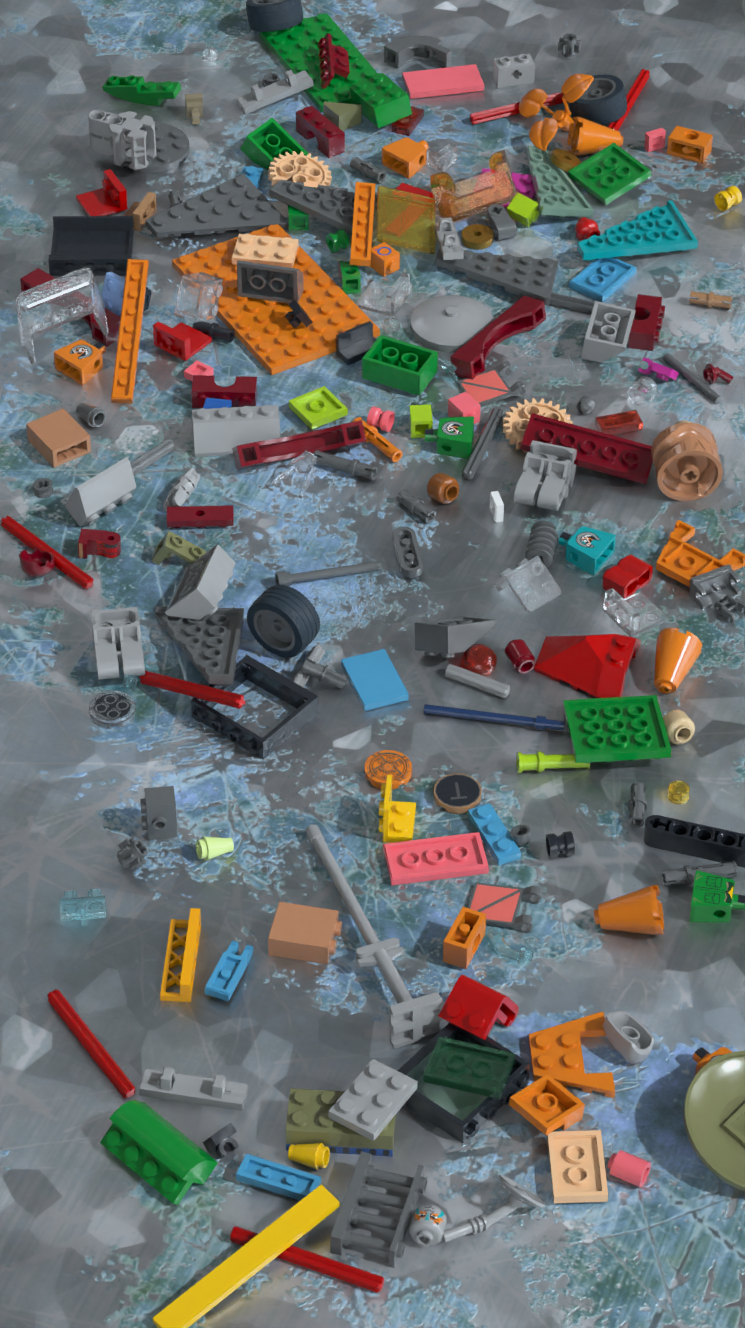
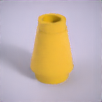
(311, 1155)

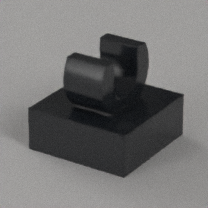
(297, 315)
(220, 1138)

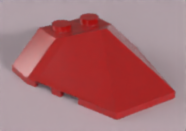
(588, 662)

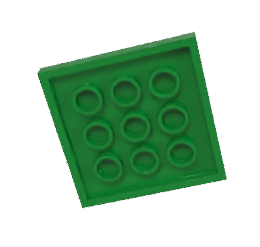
(616, 729)

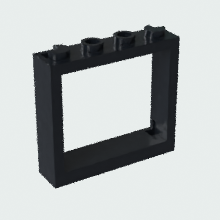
(276, 684)
(485, 1111)

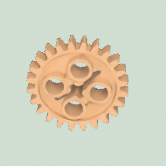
(299, 169)
(517, 419)

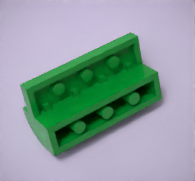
(157, 1150)

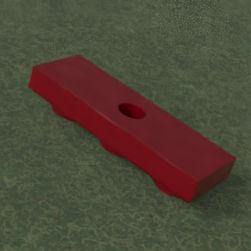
(200, 516)

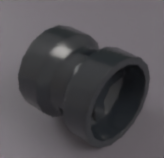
(560, 844)

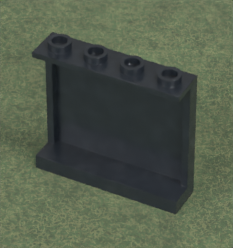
(91, 243)

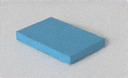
(602, 278)
(374, 679)

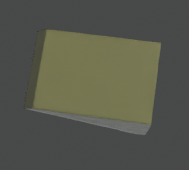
(343, 114)

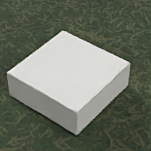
(496, 506)

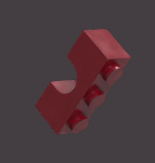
(312, 124)
(646, 322)
(240, 393)

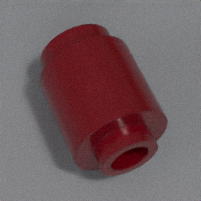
(520, 656)

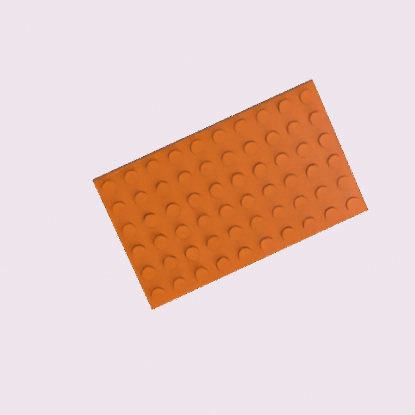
(263, 323)

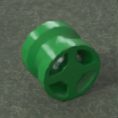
(337, 241)

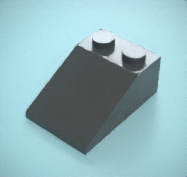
(450, 634)

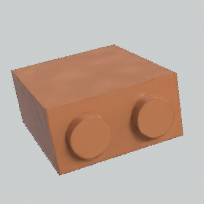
(58, 437)
(304, 933)

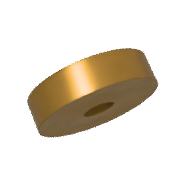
(564, 159)
(477, 236)

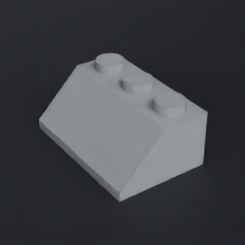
(607, 331)
(102, 493)

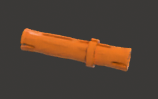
(380, 442)

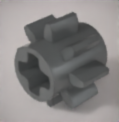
(569, 45)
(132, 853)

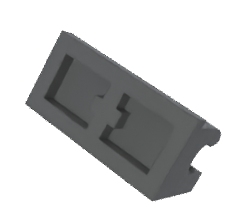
(714, 586)

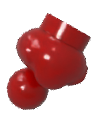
(586, 228)

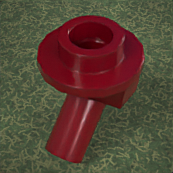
(711, 374)

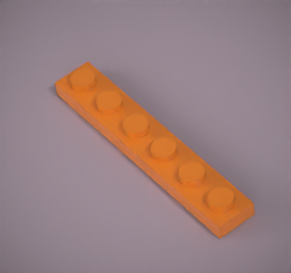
(362, 224)

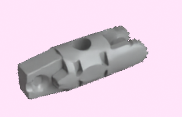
(182, 489)

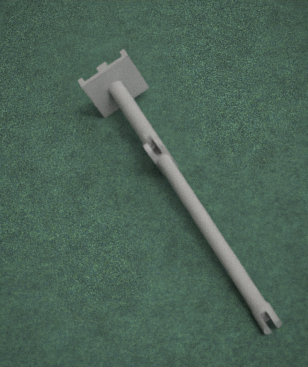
(411, 1018)

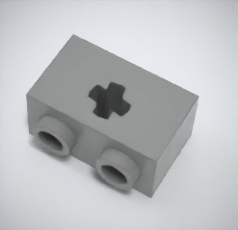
(513, 70)

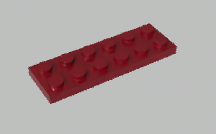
(594, 448)

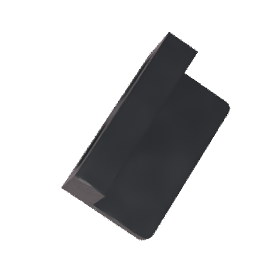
(355, 343)

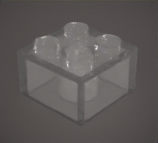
(198, 297)

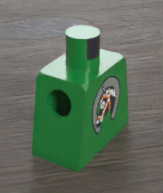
(453, 436)

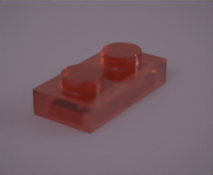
(407, 124)
(619, 423)

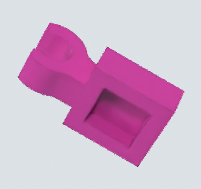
(662, 371)

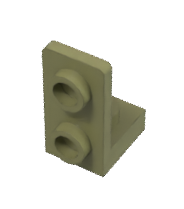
(177, 545)

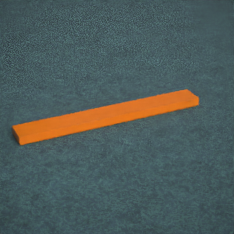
(129, 331)

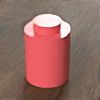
(629, 1168)

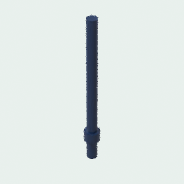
(539, 722)

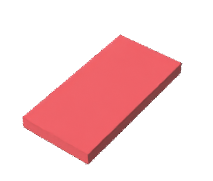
(443, 81)
(435, 858)

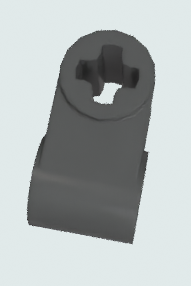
(501, 222)

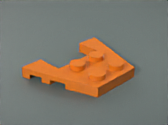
(685, 561)
(559, 1054)

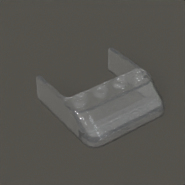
(57, 304)

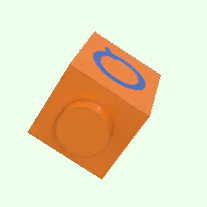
(384, 259)

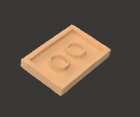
(265, 250)
(577, 1166)

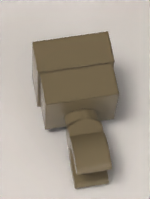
(194, 107)

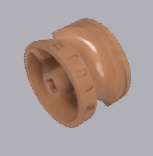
(686, 461)

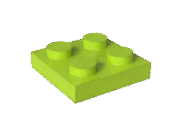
(318, 407)

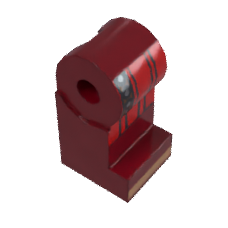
(99, 543)

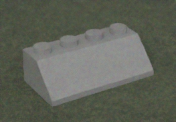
(224, 428)
(202, 585)

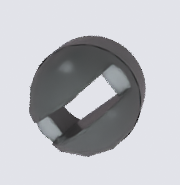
(585, 405)
(521, 834)

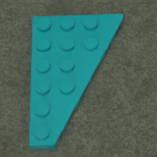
(651, 232)

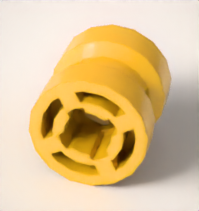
(726, 199)

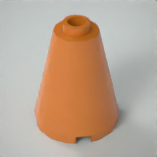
(590, 138)
(674, 658)
(633, 912)

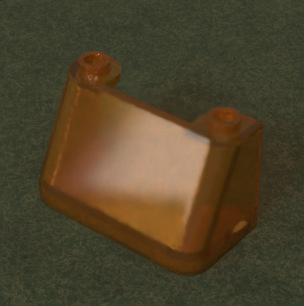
(476, 193)

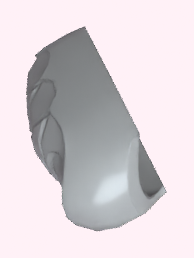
(628, 1036)

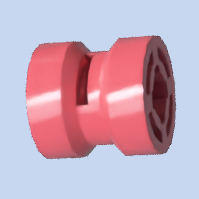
(381, 419)

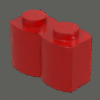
(627, 576)

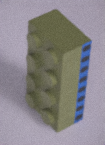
(310, 1123)

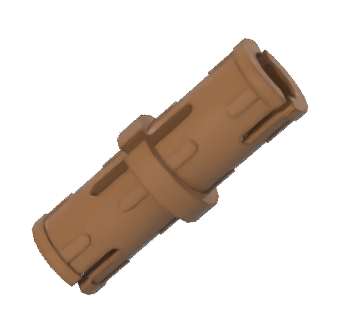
(710, 300)

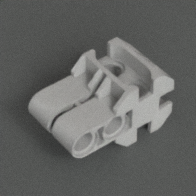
(115, 133)
(546, 475)
(117, 642)

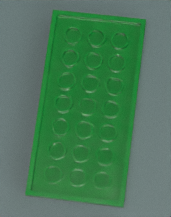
(299, 52)

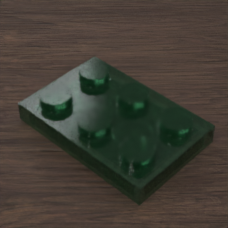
(469, 1067)

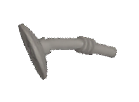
(517, 1197)

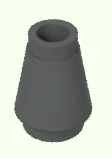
(92, 415)

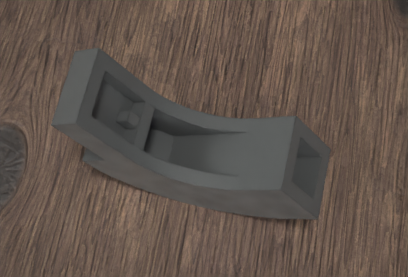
(416, 48)

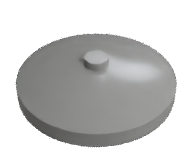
(448, 321)

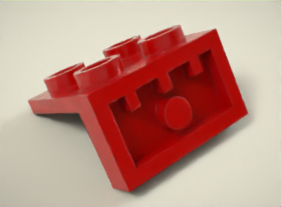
(106, 200)
(180, 340)

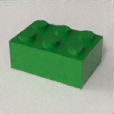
(381, 100)
(399, 365)

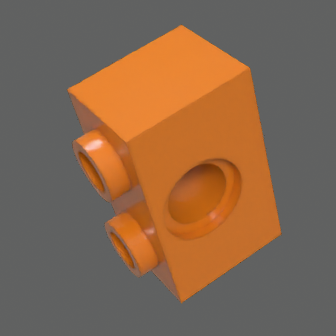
(689, 144)
(464, 937)

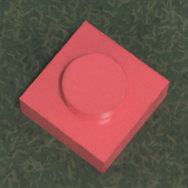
(655, 140)
(197, 368)

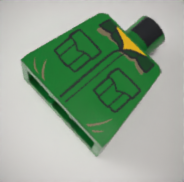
(714, 899)

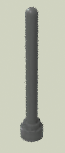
(286, 578)

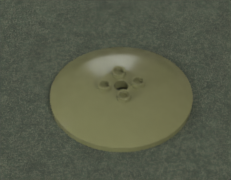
(717, 1117)

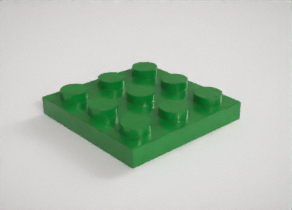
(609, 173)

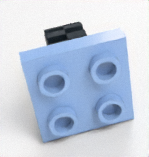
(113, 293)

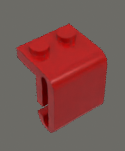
(477, 1007)

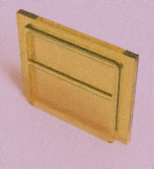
(406, 220)

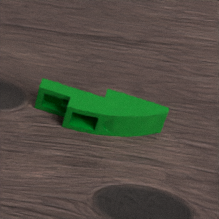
(137, 91)

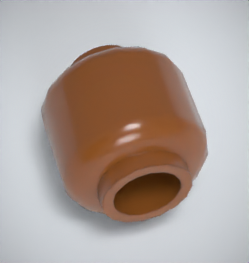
(443, 488)

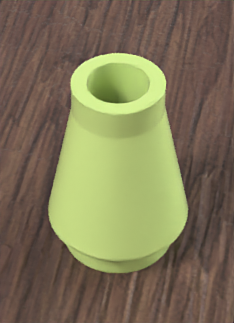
(213, 847)

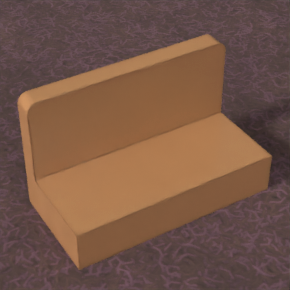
(142, 210)

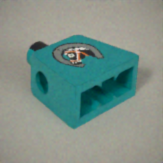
(588, 548)

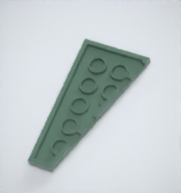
(554, 189)

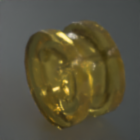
(678, 786)

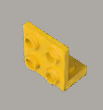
(397, 818)

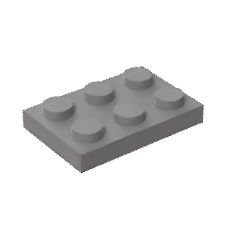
(373, 1099)

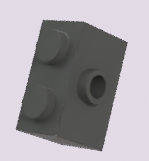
(160, 812)

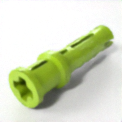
(541, 762)

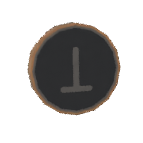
(457, 793)

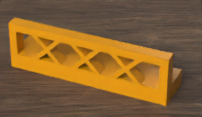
(186, 960)

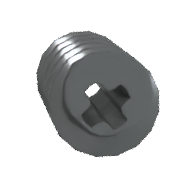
(542, 542)

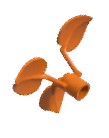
(543, 131)

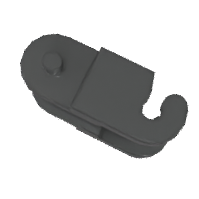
(734, 604)

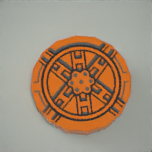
(388, 763)

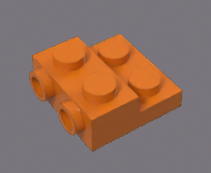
(548, 1105)

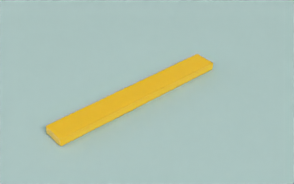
(248, 1260)

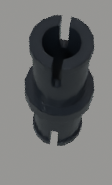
(215, 331)

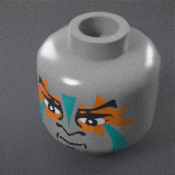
(429, 1224)

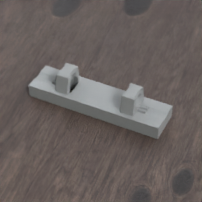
(274, 92)
(448, 239)
(193, 1089)

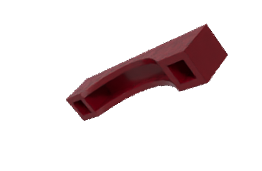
(40, 277)
(520, 317)
(293, 446)

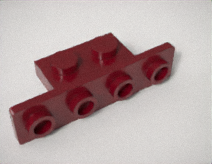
(332, 60)

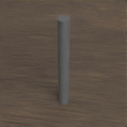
(692, 378)

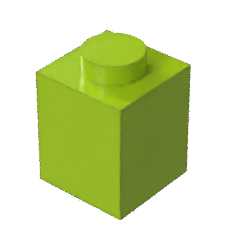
(523, 210)
(420, 419)

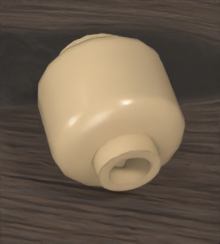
(678, 727)

